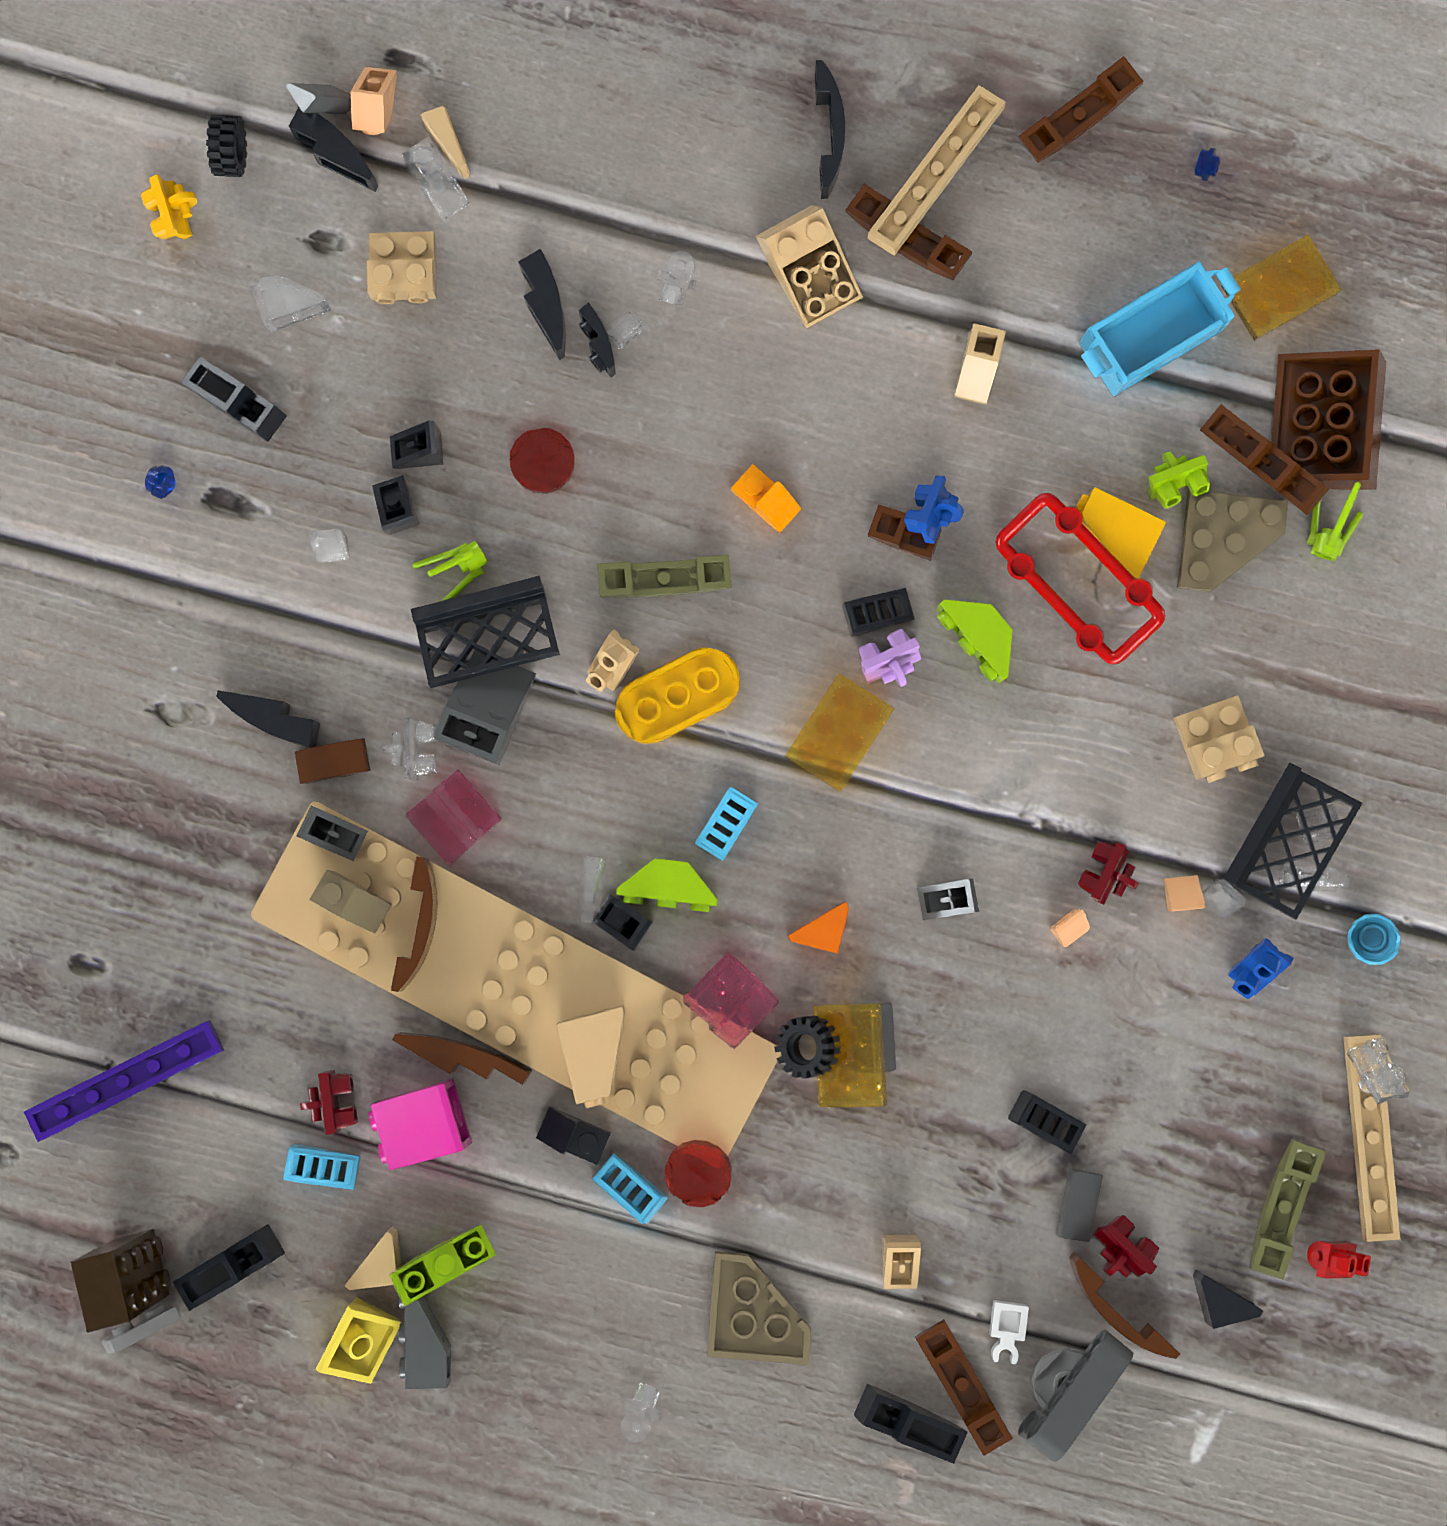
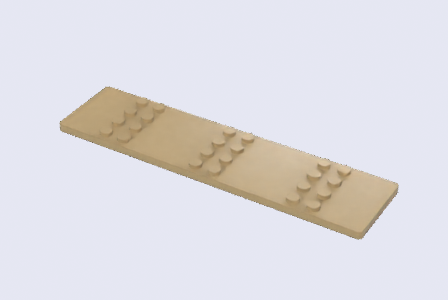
(515, 979)

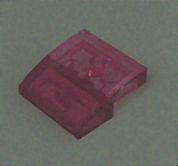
(453, 817)
(731, 1000)

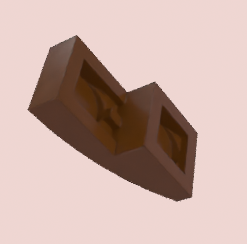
(890, 529)
(332, 761)

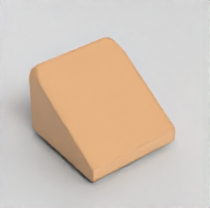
(1183, 893)
(1070, 927)

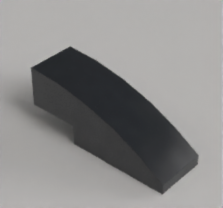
(331, 148)
(544, 300)
(234, 399)
(272, 718)
(228, 1267)
(909, 1424)

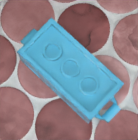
(1158, 327)

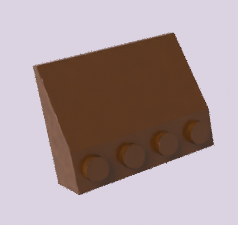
(1331, 414)

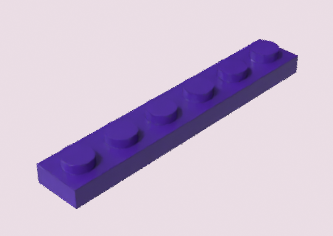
(123, 1081)

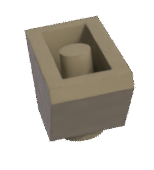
(350, 901)

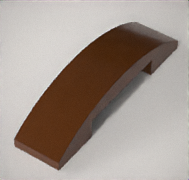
(1082, 111)
(922, 247)
(407, 968)
(1147, 1338)
(963, 1387)

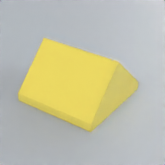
(359, 1342)

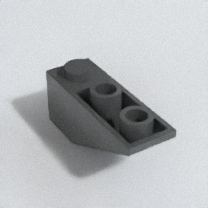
(426, 1348)

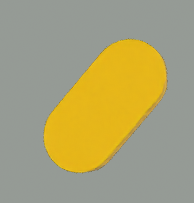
(677, 695)

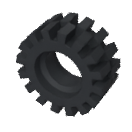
(226, 145)
(824, 1047)

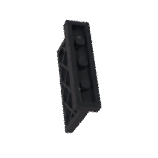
(485, 605)
(1265, 826)

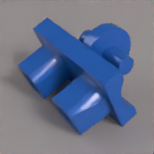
(937, 511)
(1258, 968)

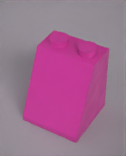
(420, 1125)

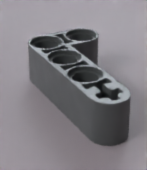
(1077, 1397)

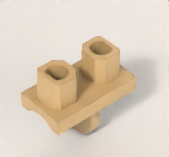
(611, 662)

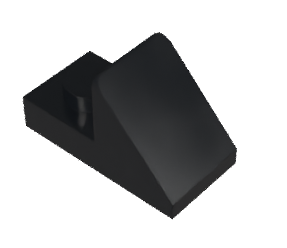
(394, 505)
(572, 1135)

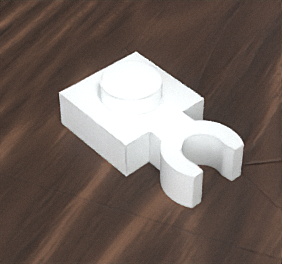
(1008, 1324)

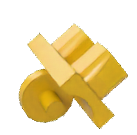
(173, 206)

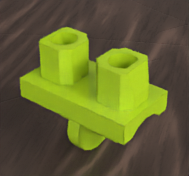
(1176, 474)

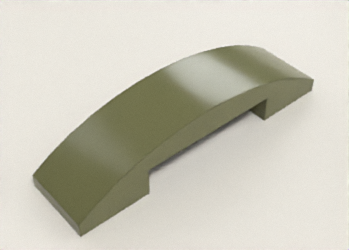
(664, 577)
(1283, 1208)

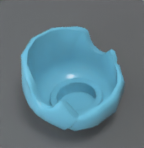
(1373, 939)

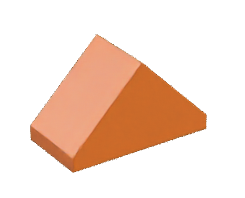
(824, 931)

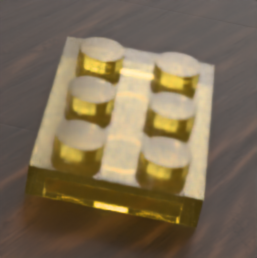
(1283, 287)
(839, 732)
(860, 1069)

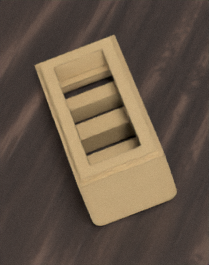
(441, 129)

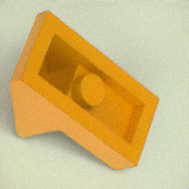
(766, 498)

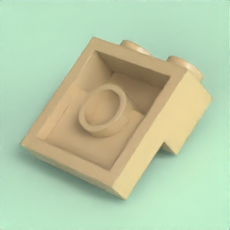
(402, 267)
(1219, 739)

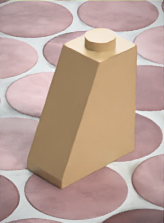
(591, 1053)

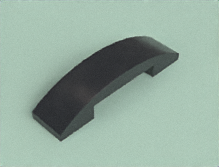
(828, 94)

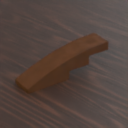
(1264, 459)
(450, 1053)

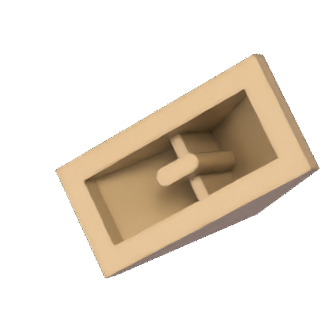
(901, 1261)
(378, 1264)

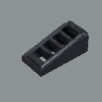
(852, 619)
(1027, 1112)

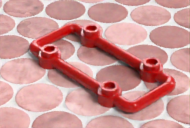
(1088, 636)

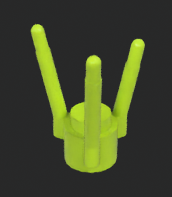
(1331, 542)
(467, 556)

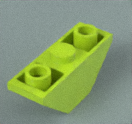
(980, 633)
(668, 883)
(441, 1264)

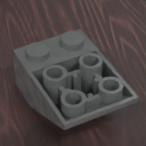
(484, 711)

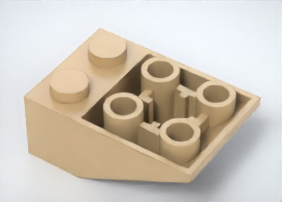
(810, 265)

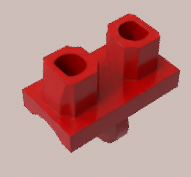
(1337, 1259)

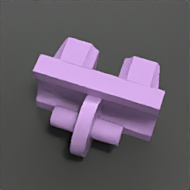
(891, 663)

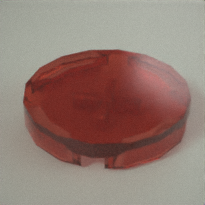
(542, 460)
(698, 1173)

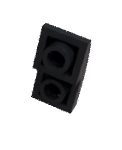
(600, 347)

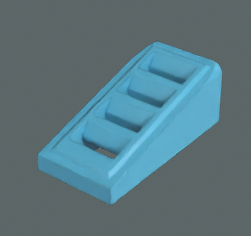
(742, 800)
(306, 1177)
(643, 1216)

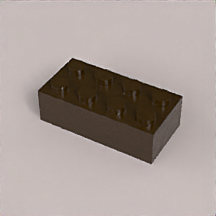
(121, 1280)

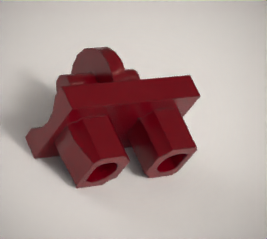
(1113, 858)
(333, 1116)
(1122, 1253)

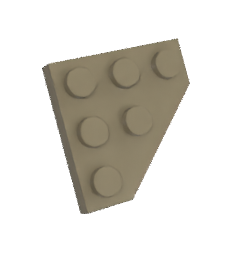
(1225, 535)
(752, 1315)

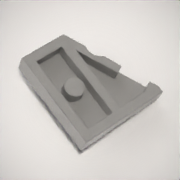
(129, 1334)

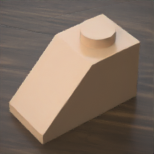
(373, 100)

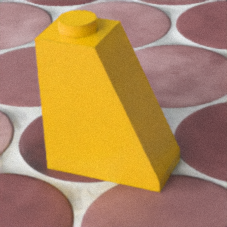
(1121, 528)

